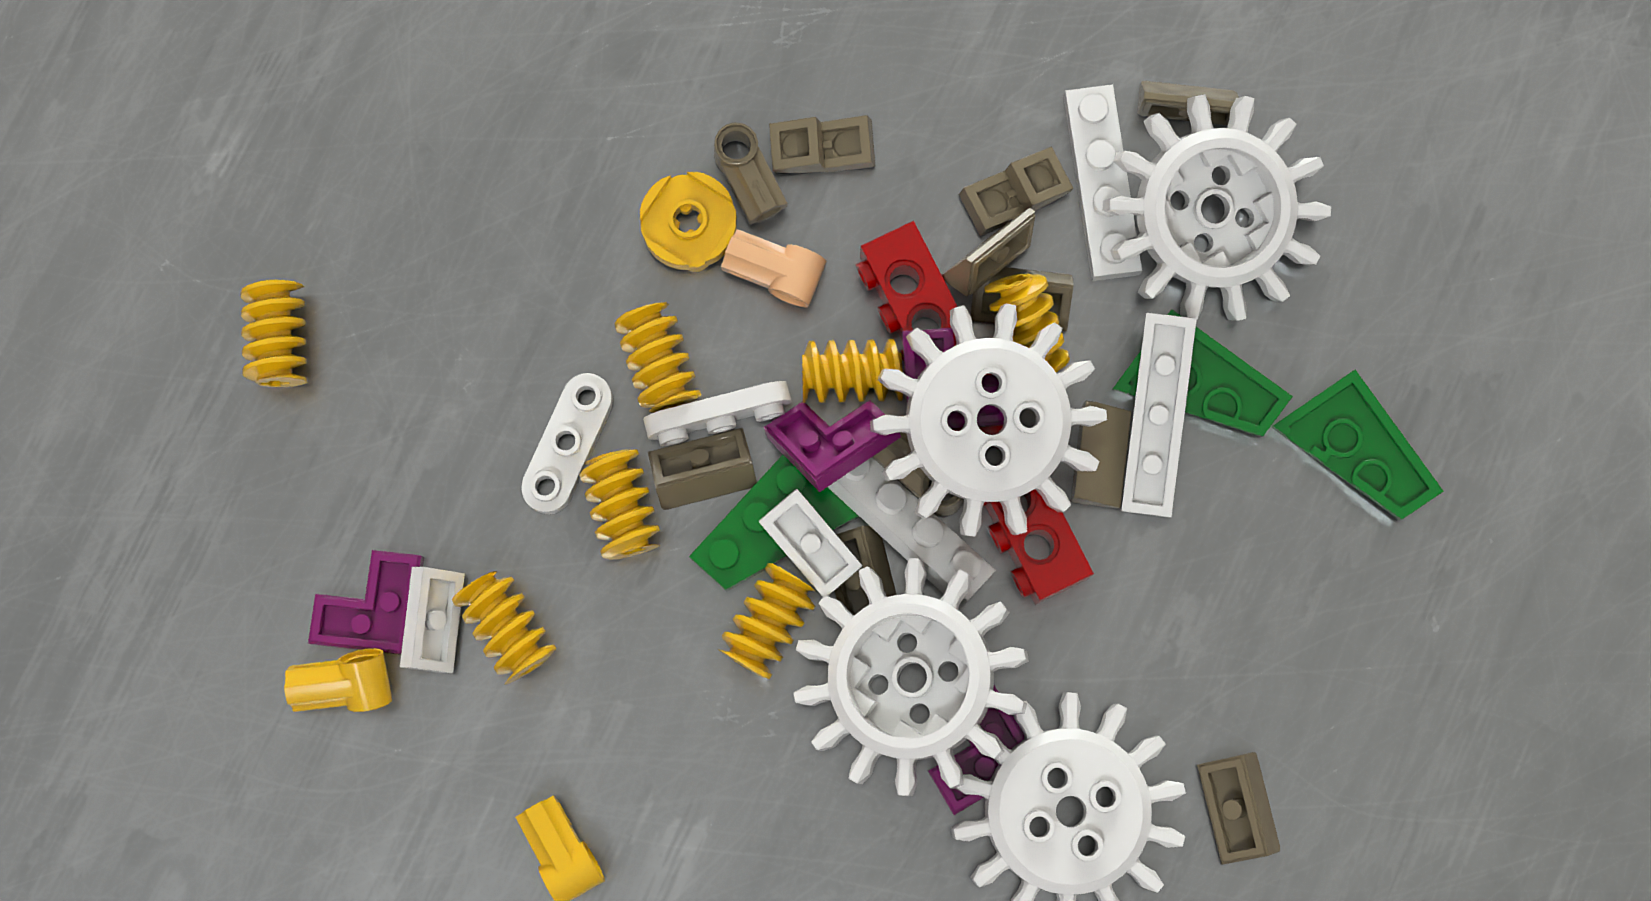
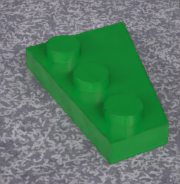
(1222, 388)
(1361, 445)
(741, 545)

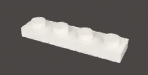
(1094, 144)
(1158, 414)
(890, 512)

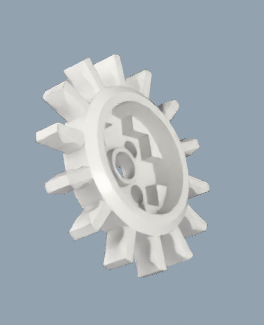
(1253, 182)
(957, 458)
(872, 649)
(1022, 792)

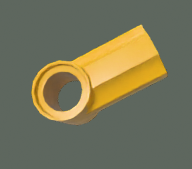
(351, 681)
(564, 861)

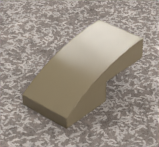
(822, 146)
(1023, 185)

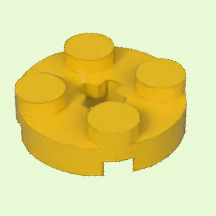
(684, 193)

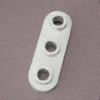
(717, 412)
(564, 466)

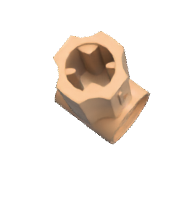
(786, 272)

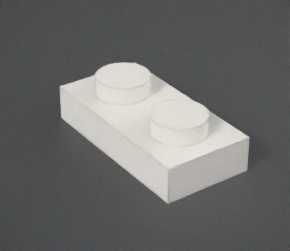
(810, 543)
(431, 620)

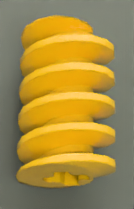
(1032, 311)
(271, 333)
(654, 357)
(848, 369)
(618, 504)
(768, 620)
(503, 626)

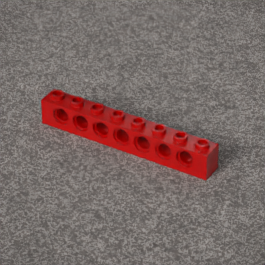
(907, 254)

